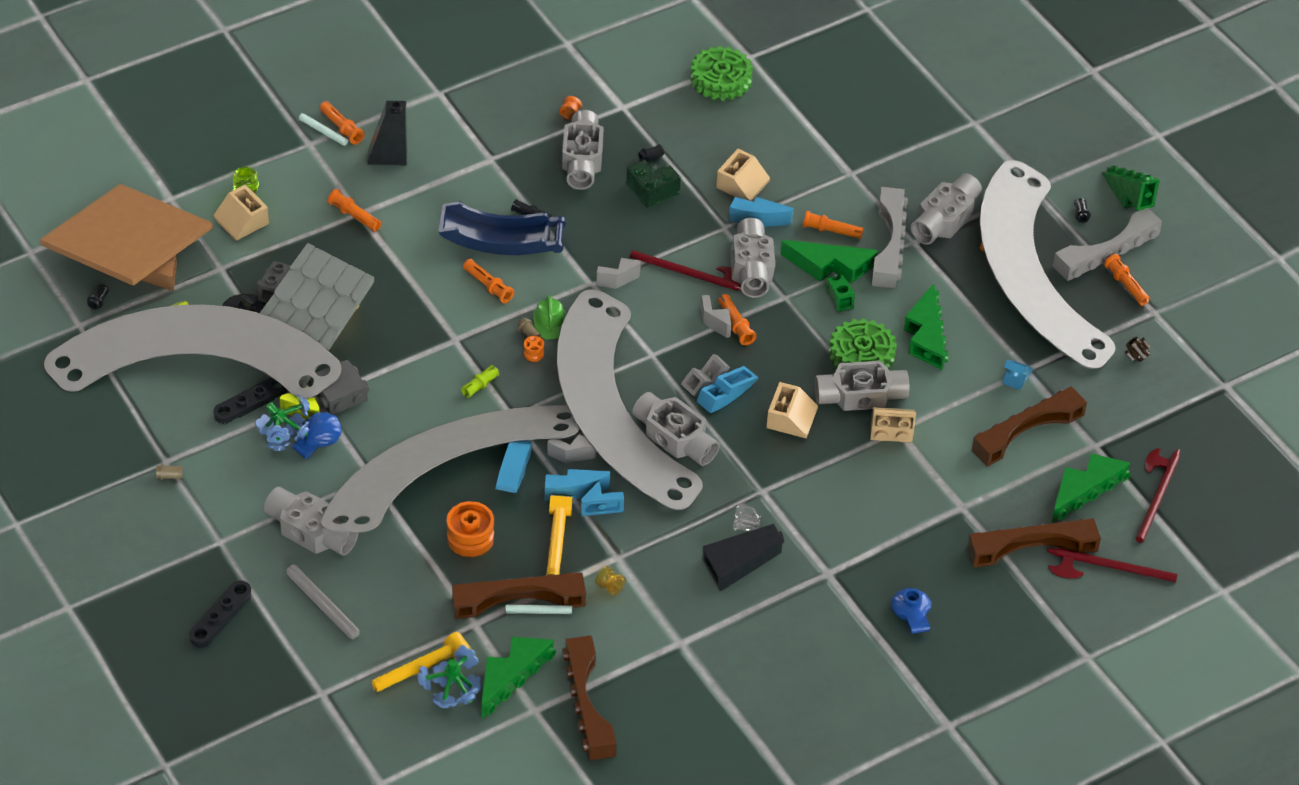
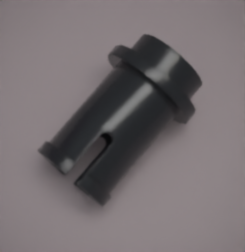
(651, 153)
(1082, 213)
(96, 299)

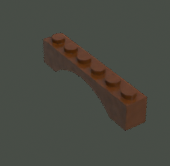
(1060, 408)
(991, 546)
(474, 598)
(598, 733)

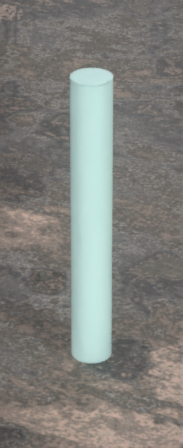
(323, 129)
(539, 609)

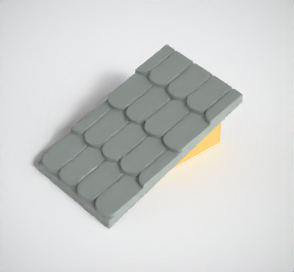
(318, 296)

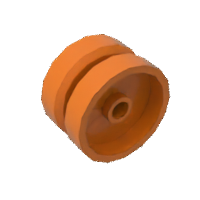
(470, 529)

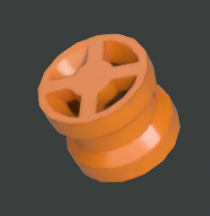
(569, 107)
(533, 349)

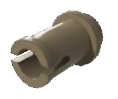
(526, 326)
(169, 472)

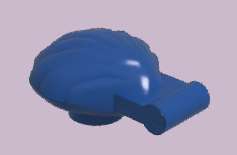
(323, 432)
(912, 607)

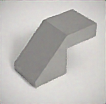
(615, 278)
(717, 319)
(699, 379)
(577, 451)

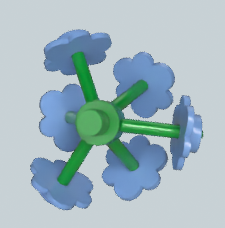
(279, 436)
(450, 672)

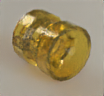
(610, 580)

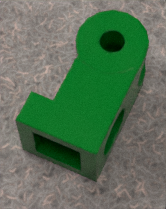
(840, 292)

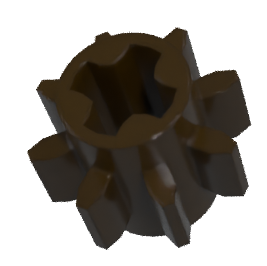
(1137, 349)

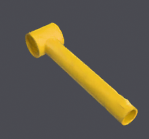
(560, 508)
(401, 673)

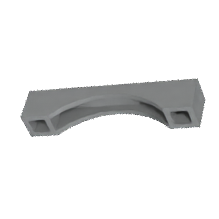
(1076, 260)
(887, 262)

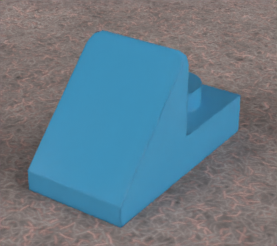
(1016, 374)
(597, 503)

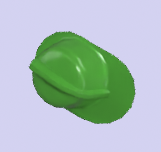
(549, 318)

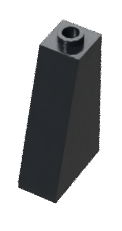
(390, 136)
(741, 554)

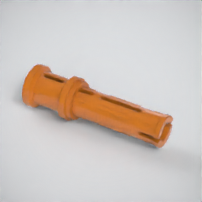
(346, 126)
(348, 206)
(823, 223)
(1122, 274)
(494, 285)
(739, 325)

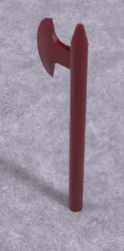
(726, 281)
(1155, 460)
(1066, 568)

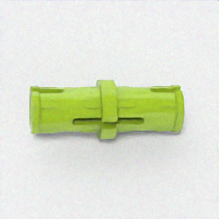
(480, 381)

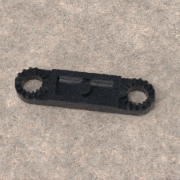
(248, 400)
(220, 613)

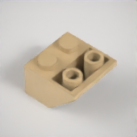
(742, 176)
(242, 213)
(791, 411)
(892, 424)

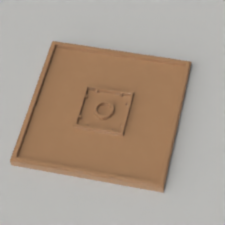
(126, 234)

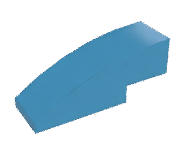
(766, 211)
(726, 389)
(514, 466)
(576, 483)

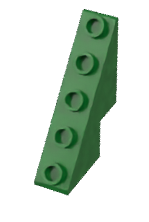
(1132, 187)
(823, 259)
(927, 328)
(1081, 486)
(510, 673)

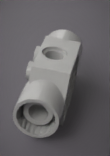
(582, 149)
(946, 209)
(752, 258)
(861, 386)
(676, 428)
(301, 521)

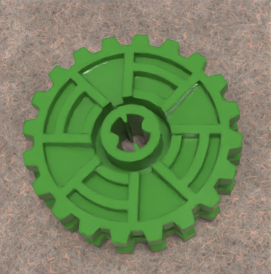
(721, 73)
(862, 343)

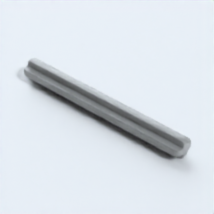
(323, 602)

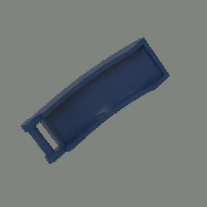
(500, 233)

